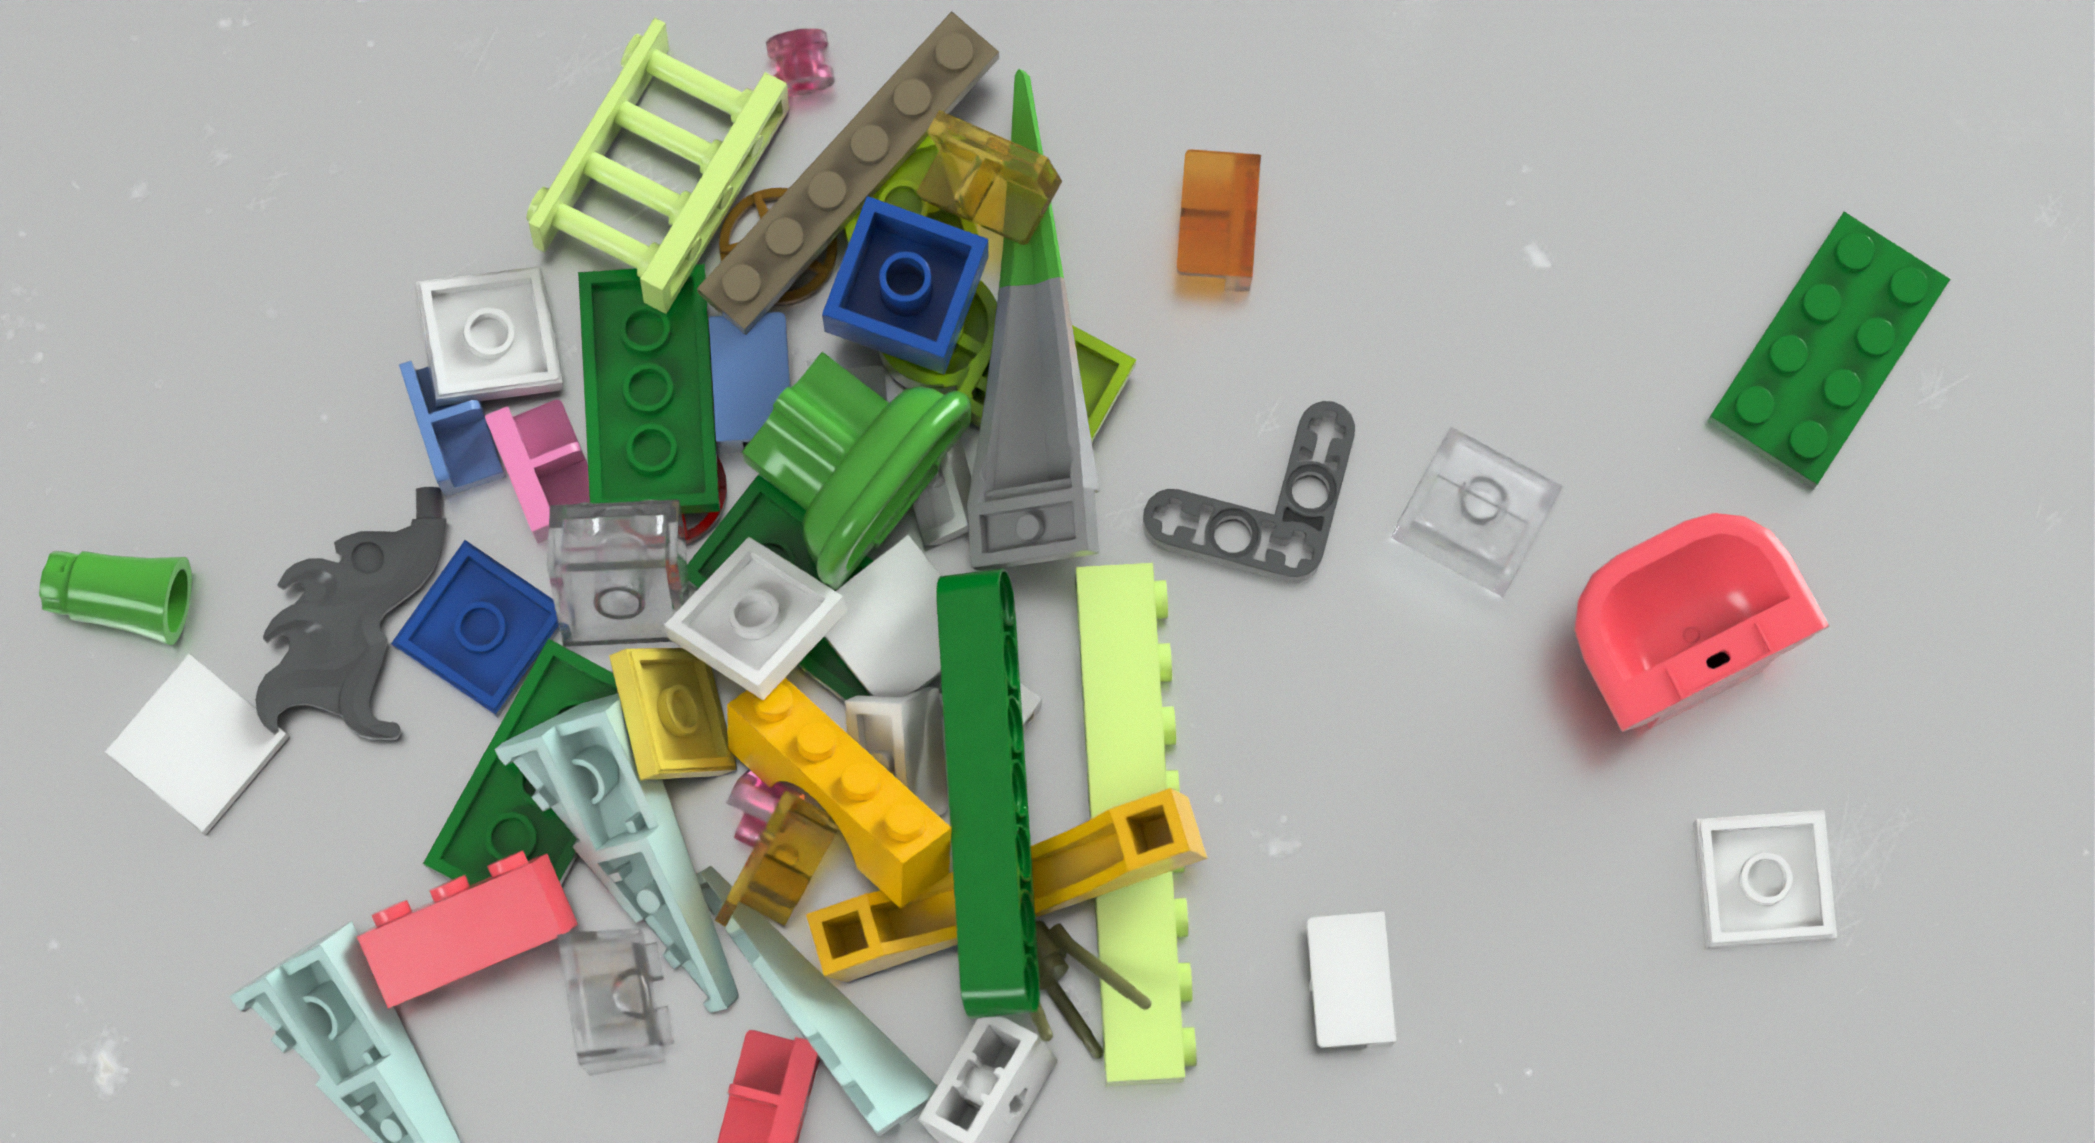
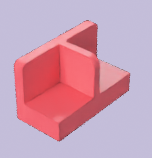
(769, 1090)

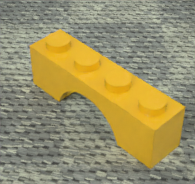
(887, 827)

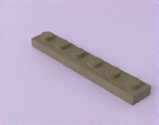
(847, 173)

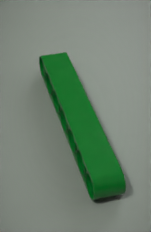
(987, 794)

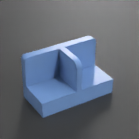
(746, 377)
(453, 436)

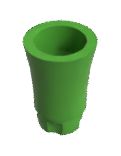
(119, 592)

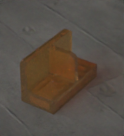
(1219, 216)

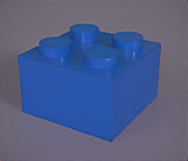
(905, 285)

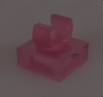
(757, 802)

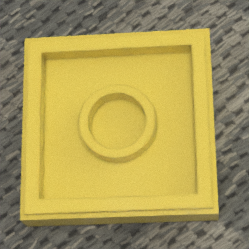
(672, 714)

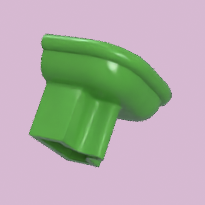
(853, 458)

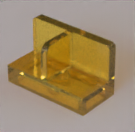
(988, 179)
(782, 860)

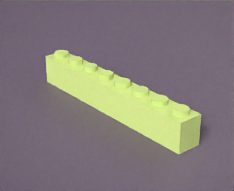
(1125, 763)

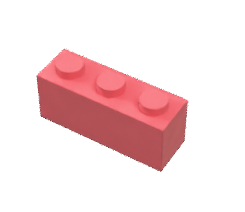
(466, 927)

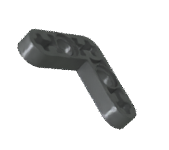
(1289, 518)

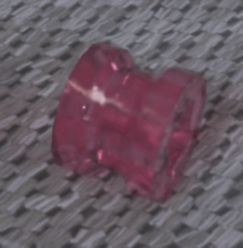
(801, 60)

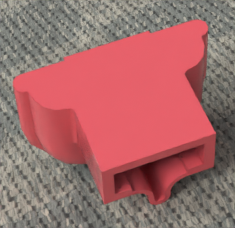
(1682, 599)

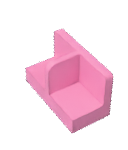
(541, 460)

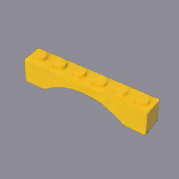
(1072, 867)

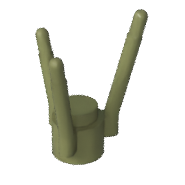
(1052, 950)

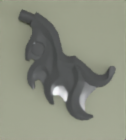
(337, 620)

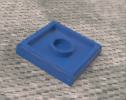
(479, 628)

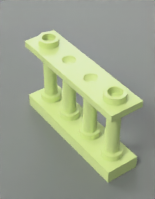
(691, 215)

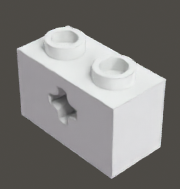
(988, 1084)

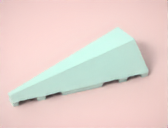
(624, 832)
(339, 1023)
(857, 1053)

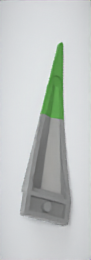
(1034, 447)

